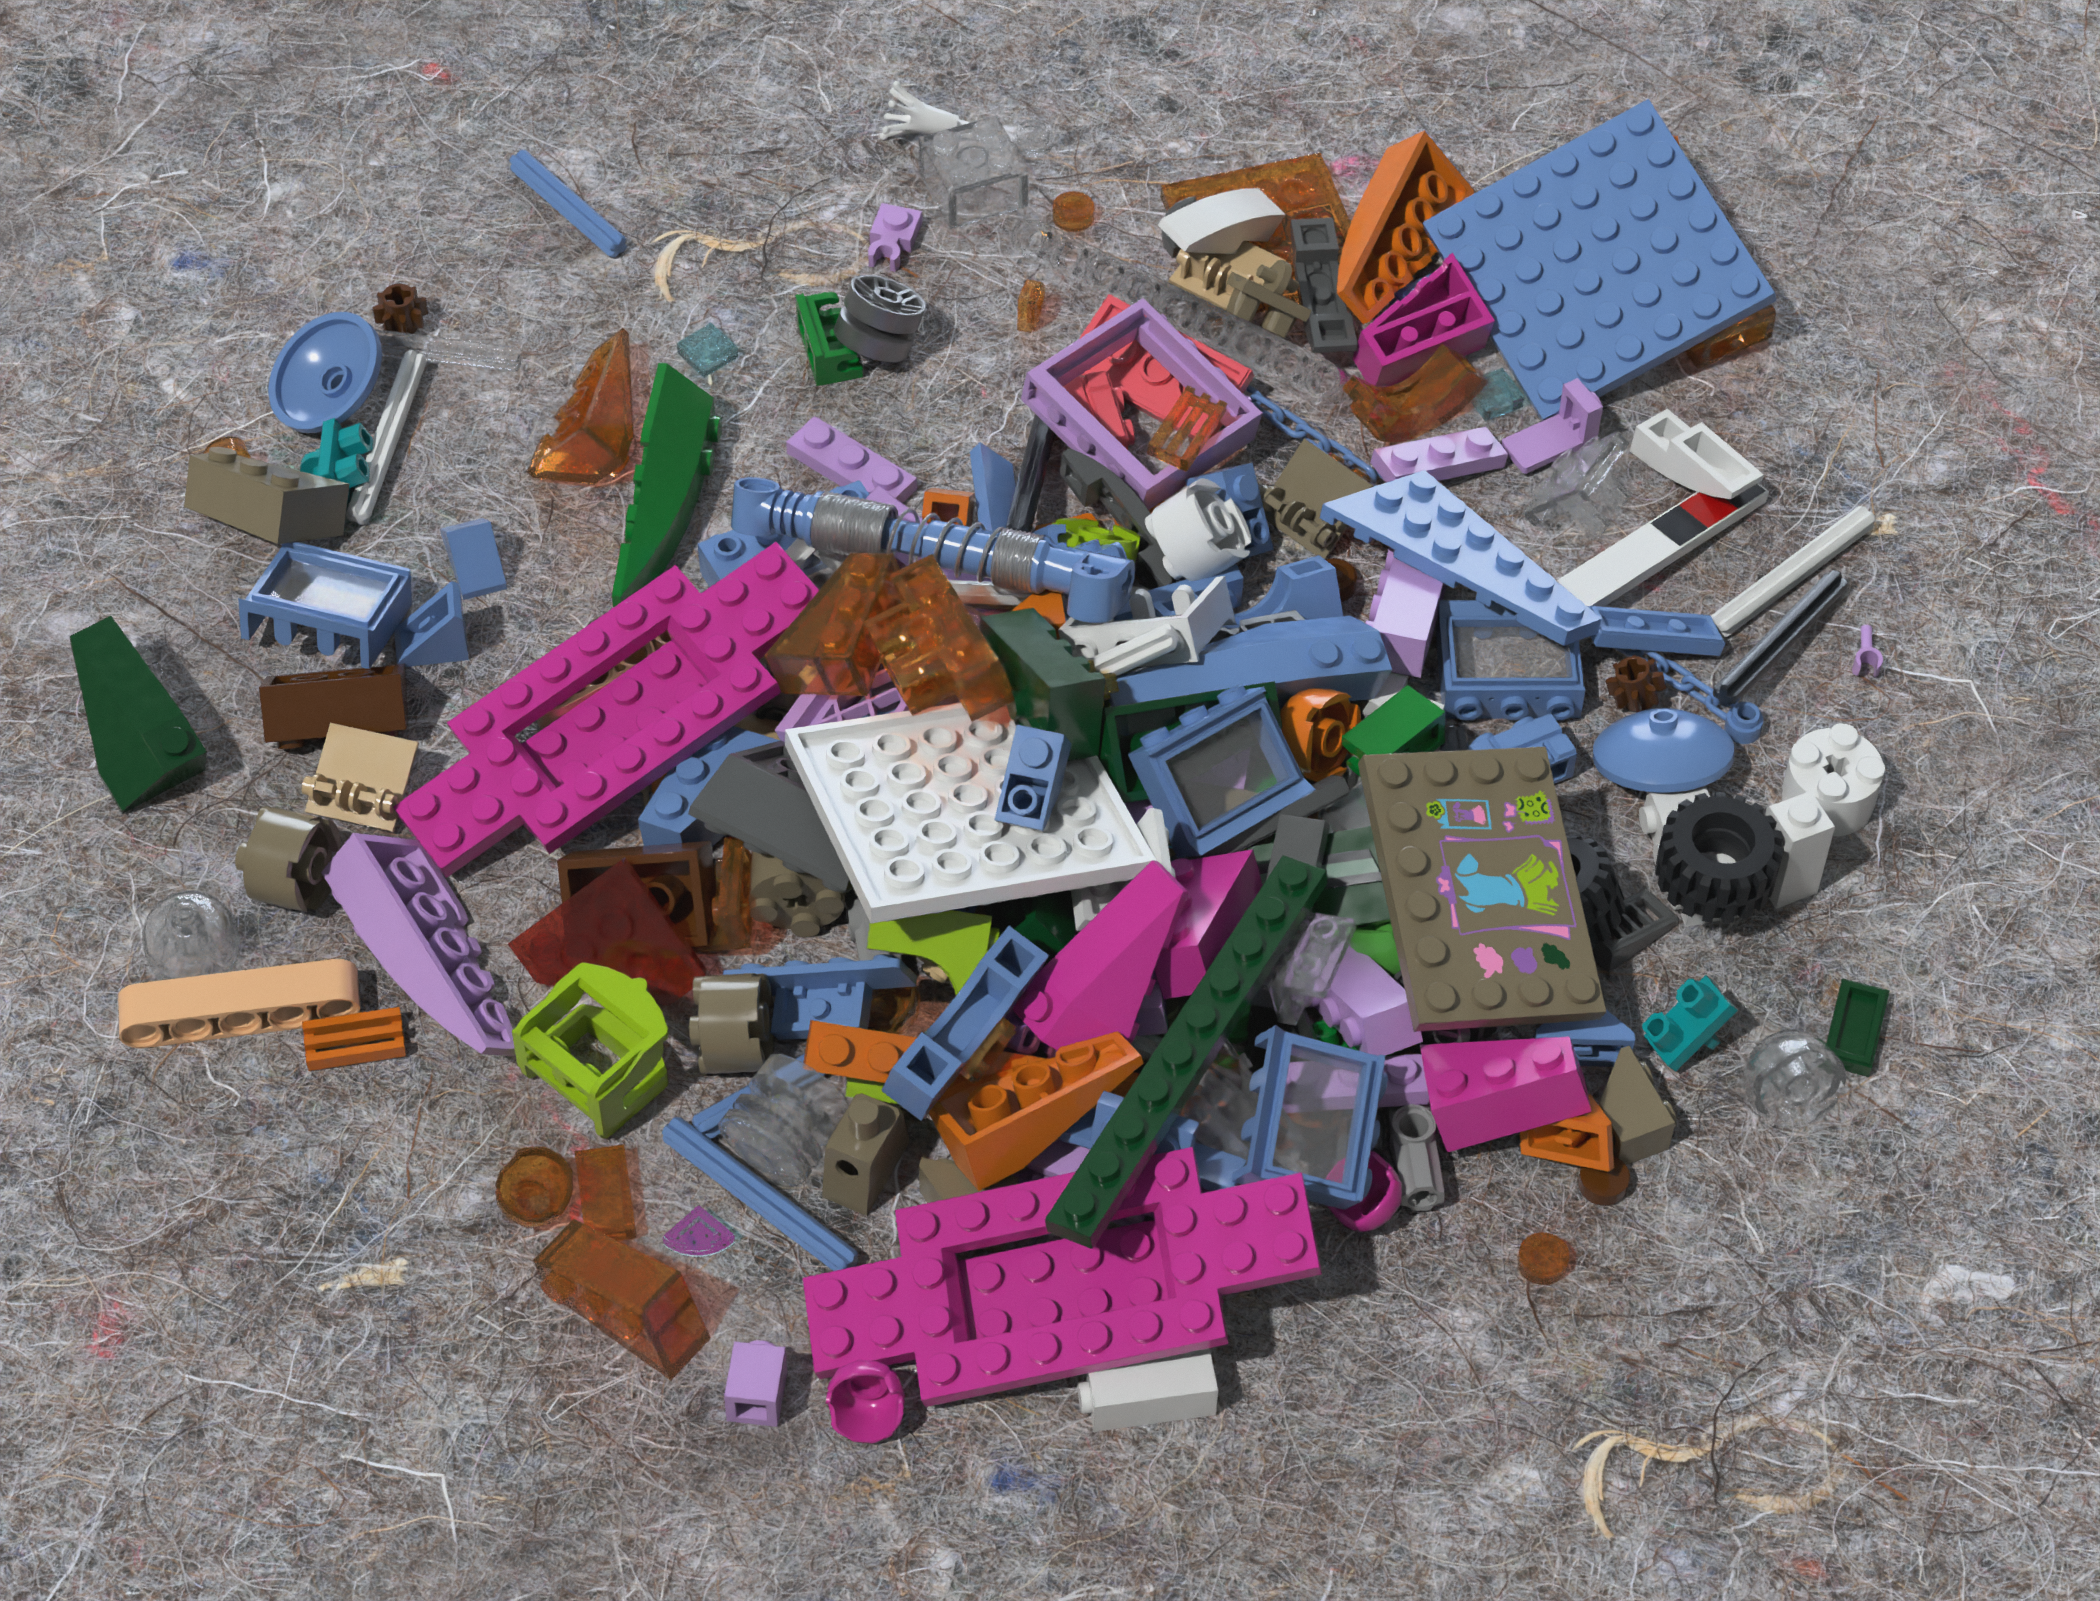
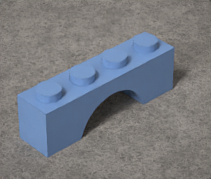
(1302, 586)
(951, 1040)

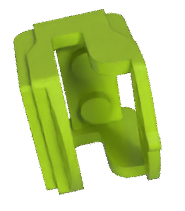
(627, 1025)

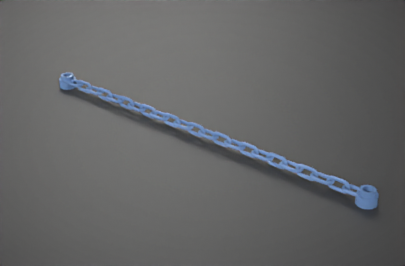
(1739, 730)

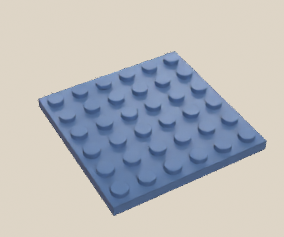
(1601, 259)

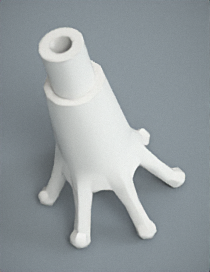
(919, 118)

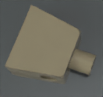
(871, 1139)

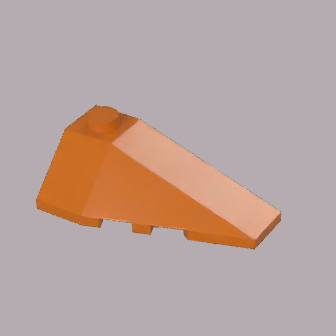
(1019, 1112)

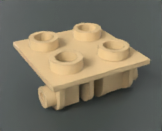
(1207, 273)
(360, 777)

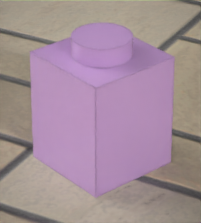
(755, 1383)

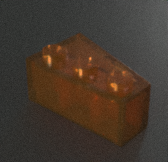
(827, 642)
(624, 1296)

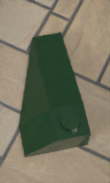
(133, 722)
(1128, 723)

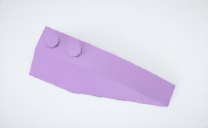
(419, 935)

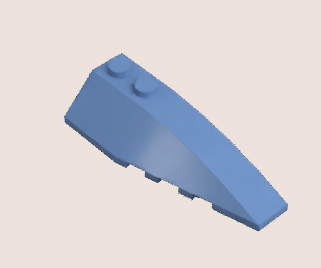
(1295, 654)

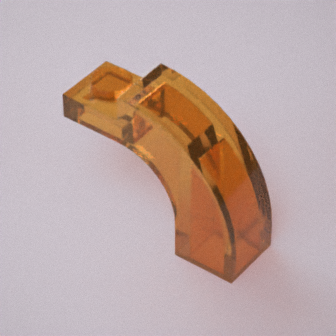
(1419, 402)

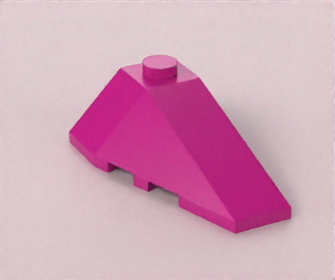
(1108, 966)

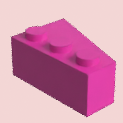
(1409, 332)
(1216, 901)
(1502, 1087)

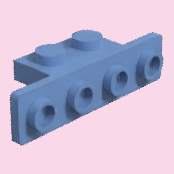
(828, 991)
(1213, 1165)

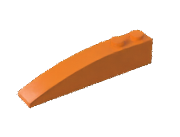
(1387, 230)

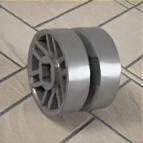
(879, 318)

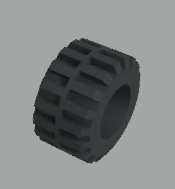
(1726, 828)
(1597, 887)

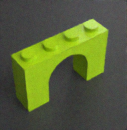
(947, 939)

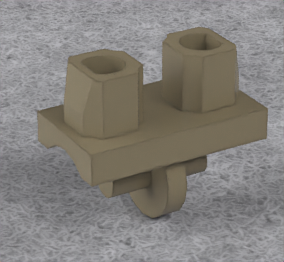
(1282, 310)

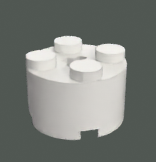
(1199, 532)
(1840, 772)

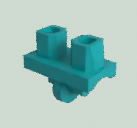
(340, 455)
(1690, 1023)

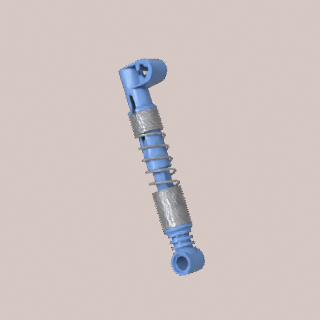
(1012, 559)

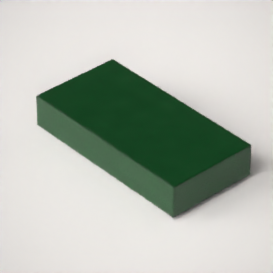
(1857, 1025)

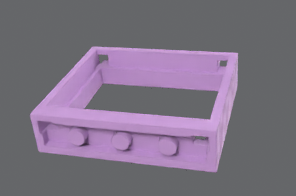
(1178, 355)

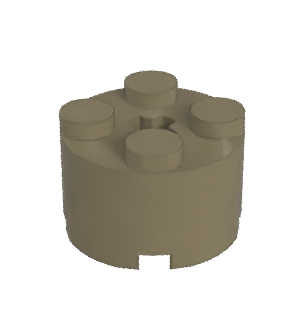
(287, 858)
(790, 897)
(732, 1022)

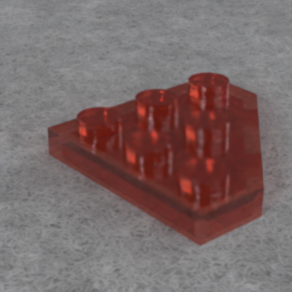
(616, 927)

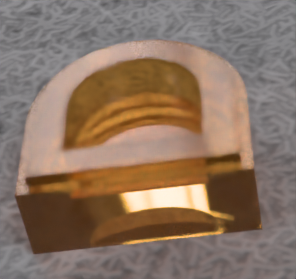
(1030, 305)

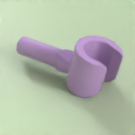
(1867, 653)

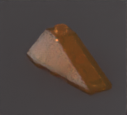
(594, 421)

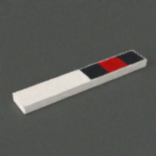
(1658, 545)

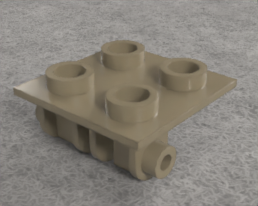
(1301, 491)

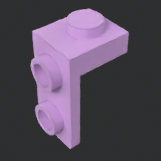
(1570, 429)

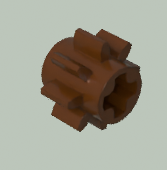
(400, 309)
(1636, 683)

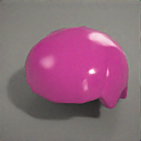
(1380, 1202)
(865, 1401)

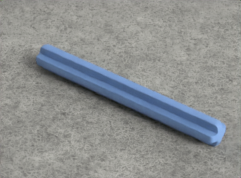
(759, 1195)

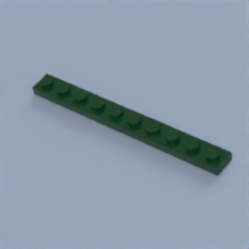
(1185, 1053)

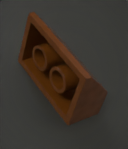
(306, 703)
(676, 875)

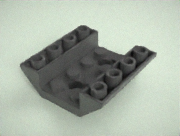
(766, 805)

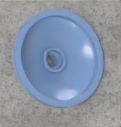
(325, 371)
(1663, 751)

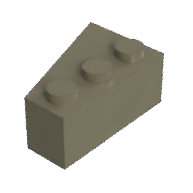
(265, 497)

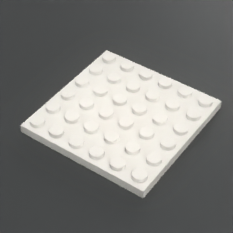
(918, 806)

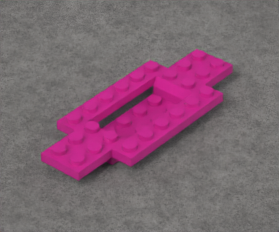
(625, 730)
(1056, 1303)

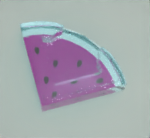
(698, 1235)

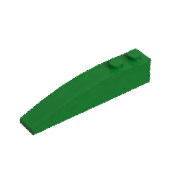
(669, 482)

